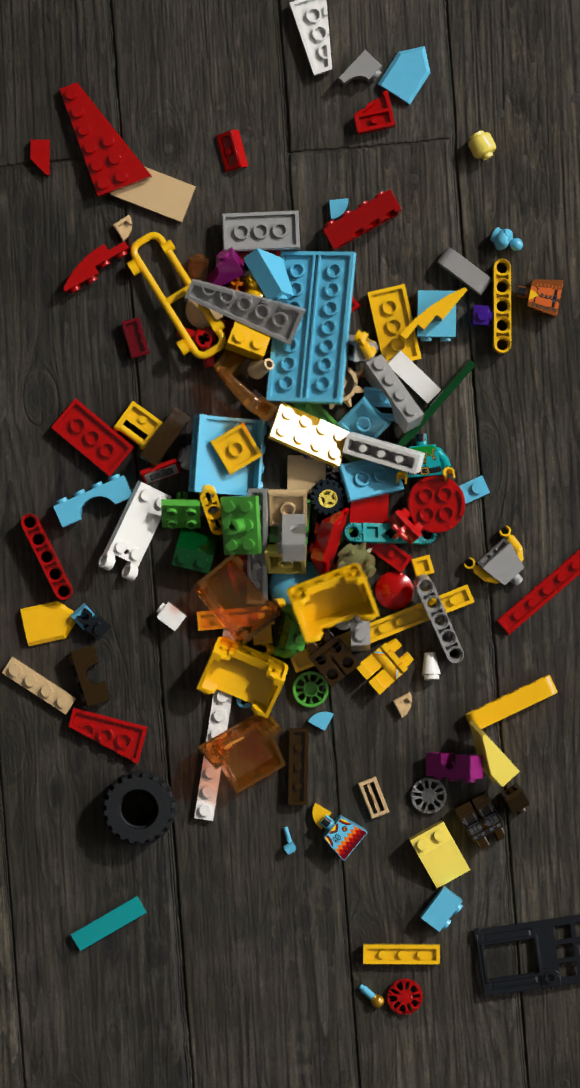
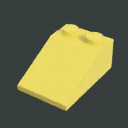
(495, 763)
(439, 854)

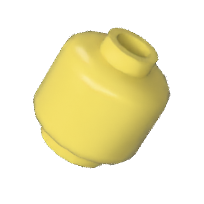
(482, 145)

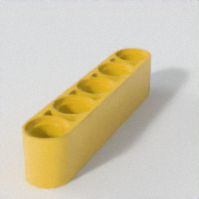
(505, 297)
(512, 702)

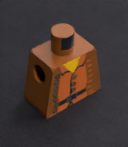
(542, 296)

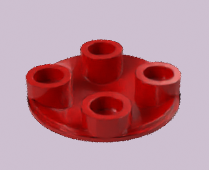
(394, 590)

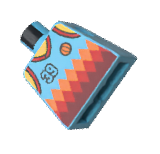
(342, 834)

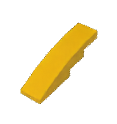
(438, 309)

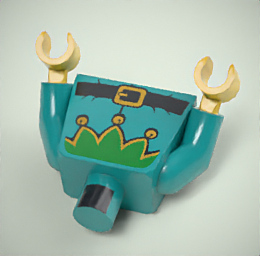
(434, 461)

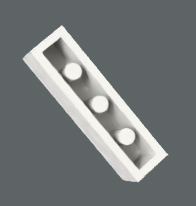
(383, 452)

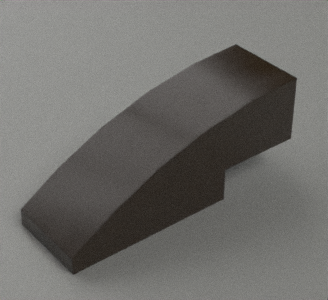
(165, 437)

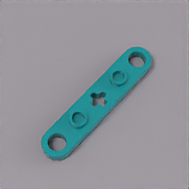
(376, 534)

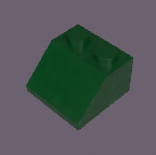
(195, 550)

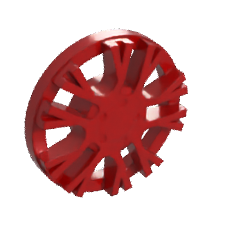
(404, 996)

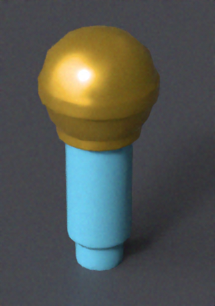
(376, 1000)

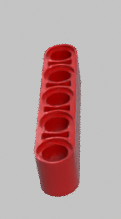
(47, 566)

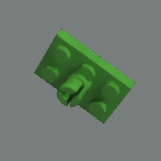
(241, 525)

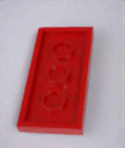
(92, 437)

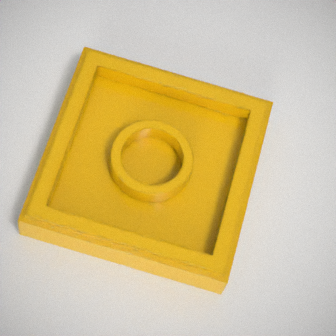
(236, 448)

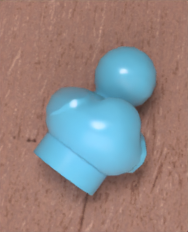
(504, 238)

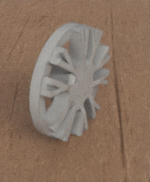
(428, 795)

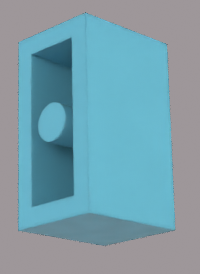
(442, 908)

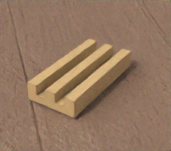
(379, 812)

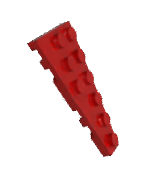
(105, 152)

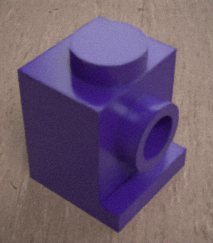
(481, 316)

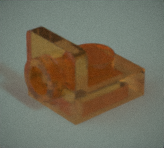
(198, 267)

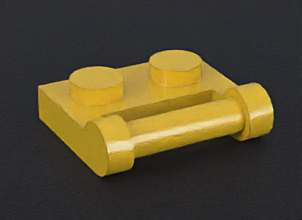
(141, 419)

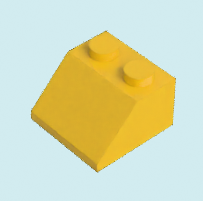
(247, 341)

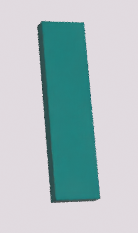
(108, 923)

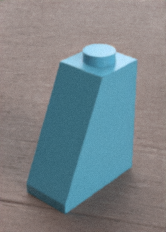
(270, 275)

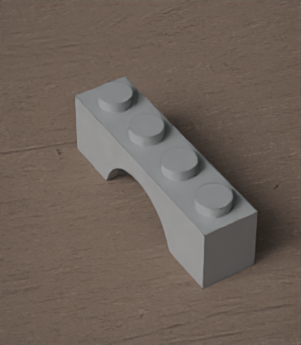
(404, 408)

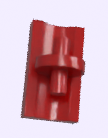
(403, 527)

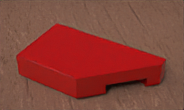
(41, 154)

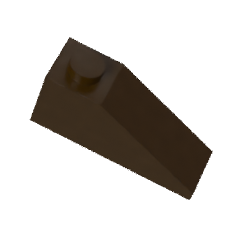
(515, 799)

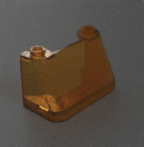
(236, 600)

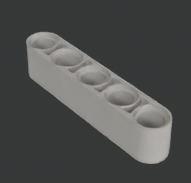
(442, 626)

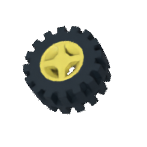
(331, 502)

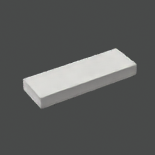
(414, 376)

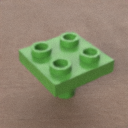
(181, 512)

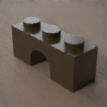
(92, 692)

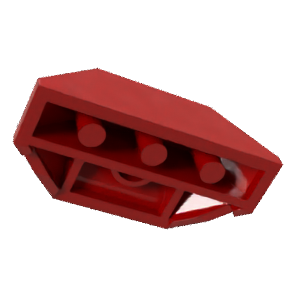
(327, 541)

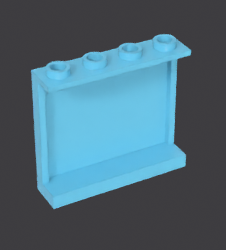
(208, 468)

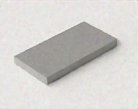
(261, 230)

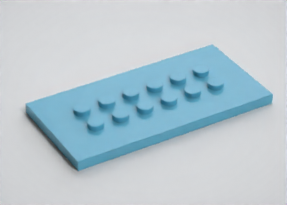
(316, 359)

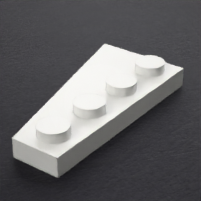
(313, 27)

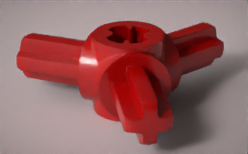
(195, 335)

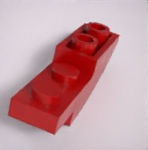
(87, 269)

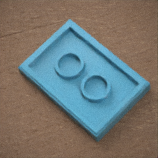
(368, 479)

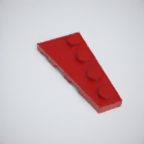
(118, 735)

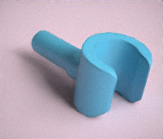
(290, 847)

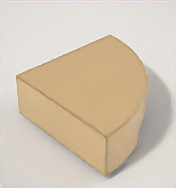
(124, 227)
(403, 704)

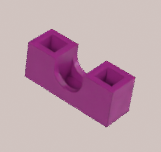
(466, 766)

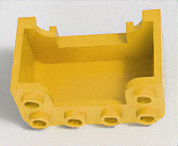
(332, 599)

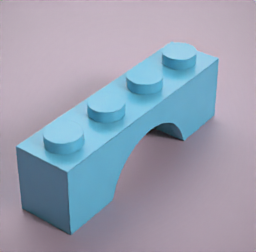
(71, 510)

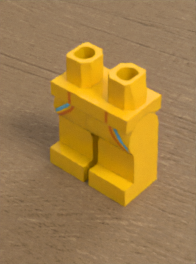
(391, 665)

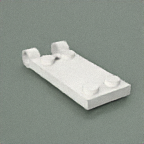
(134, 530)

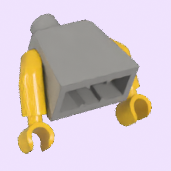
(361, 348)
(501, 562)

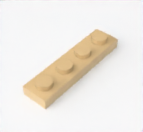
(39, 685)

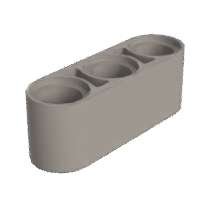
(464, 271)

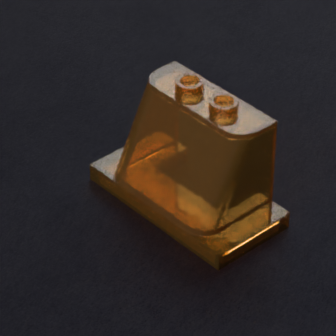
(246, 751)

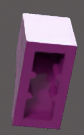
(227, 268)

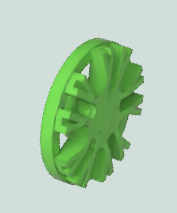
(310, 689)

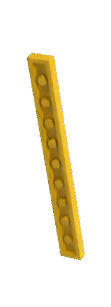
(396, 622)

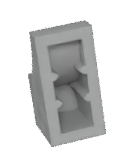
(363, 68)

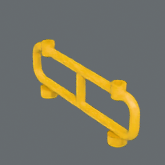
(137, 266)

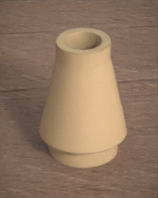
(260, 368)

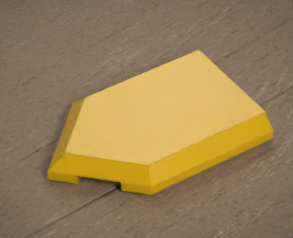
(47, 622)

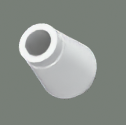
(430, 667)

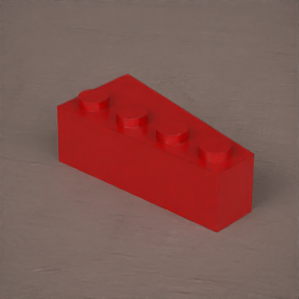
(362, 220)

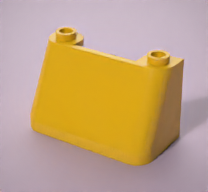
(244, 675)

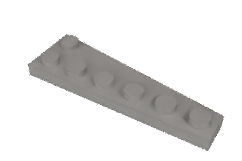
(259, 313)

